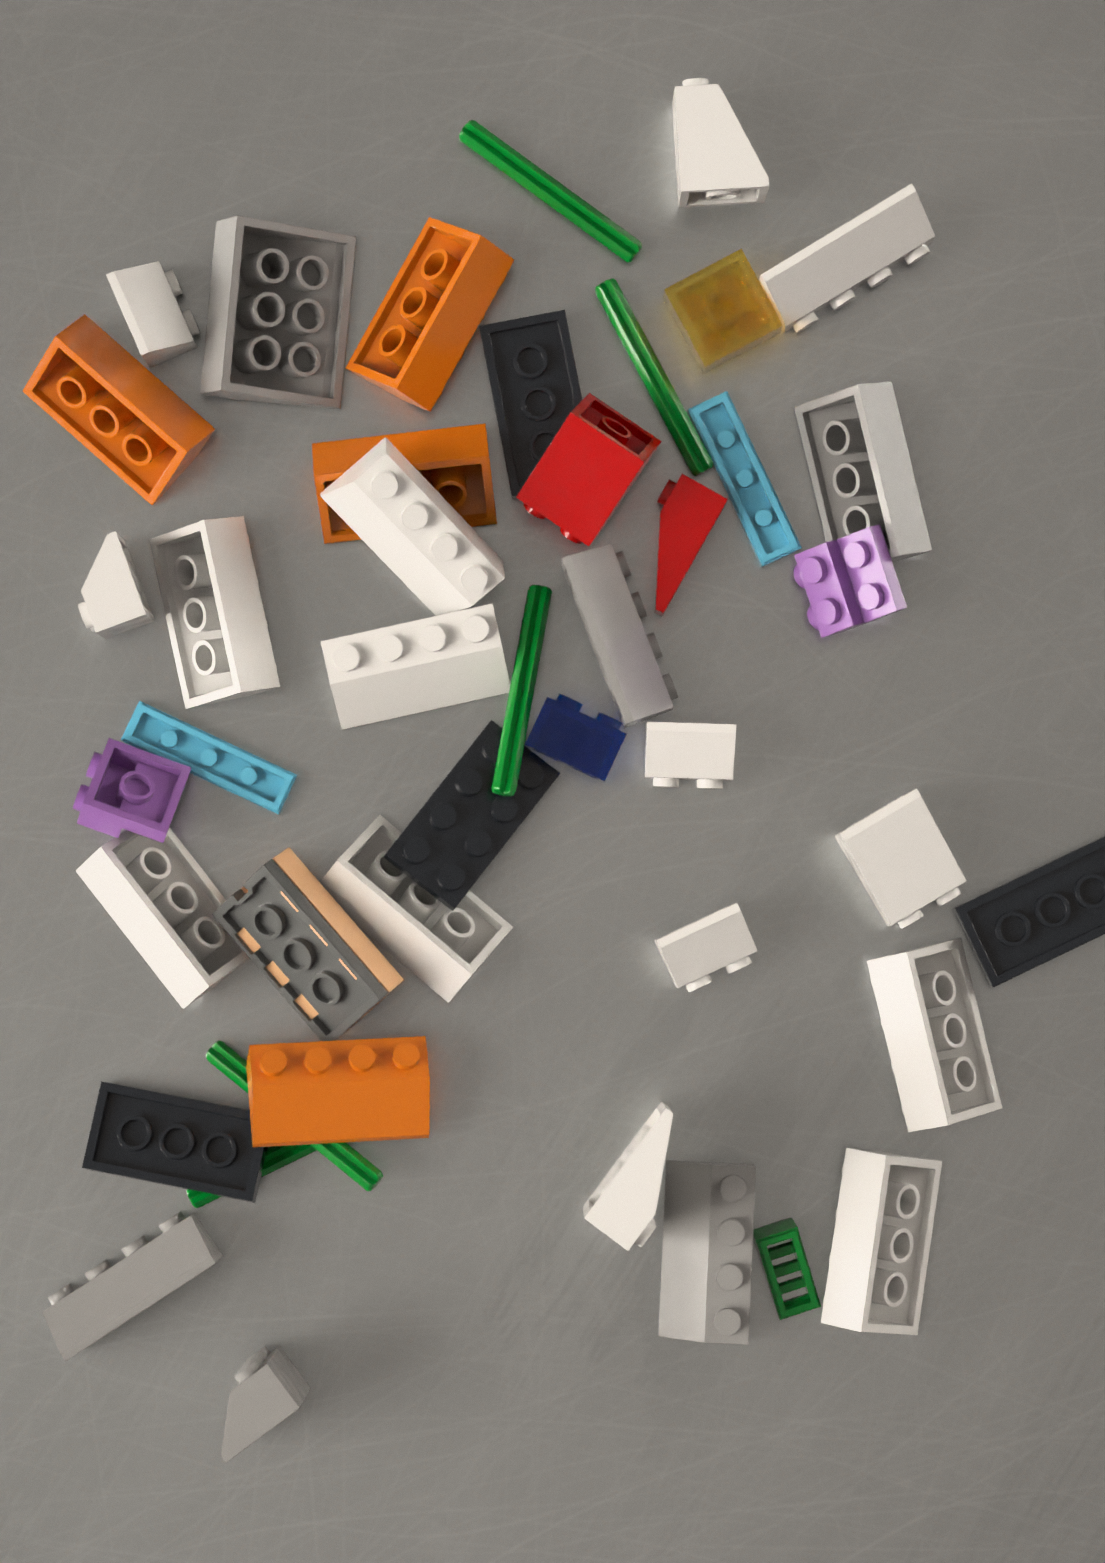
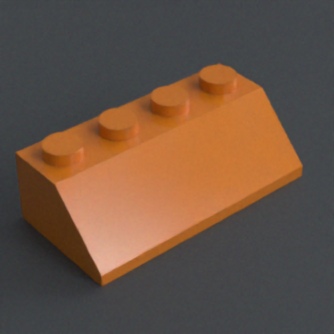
(430, 313)
(117, 408)
(448, 458)
(338, 1091)

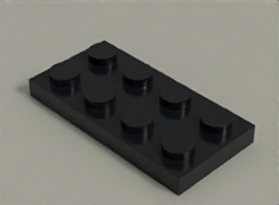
(530, 385)
(466, 822)
(1038, 914)
(174, 1142)

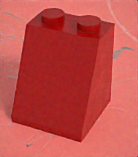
(587, 470)

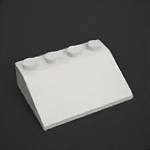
(630, 1191)

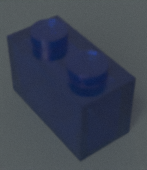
(576, 738)

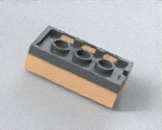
(307, 946)

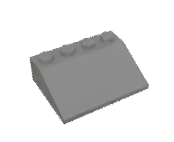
(277, 313)

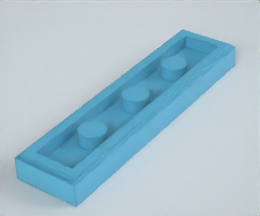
(744, 479)
(210, 757)

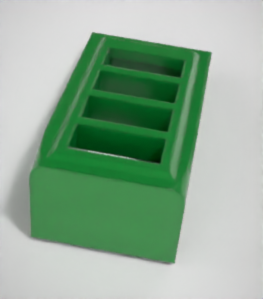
(773, 1234)

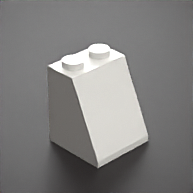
(712, 150)
(902, 859)

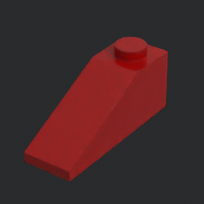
(683, 527)

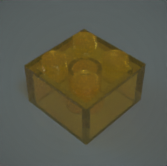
(722, 311)

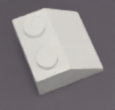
(153, 312)
(114, 592)
(689, 753)
(707, 946)

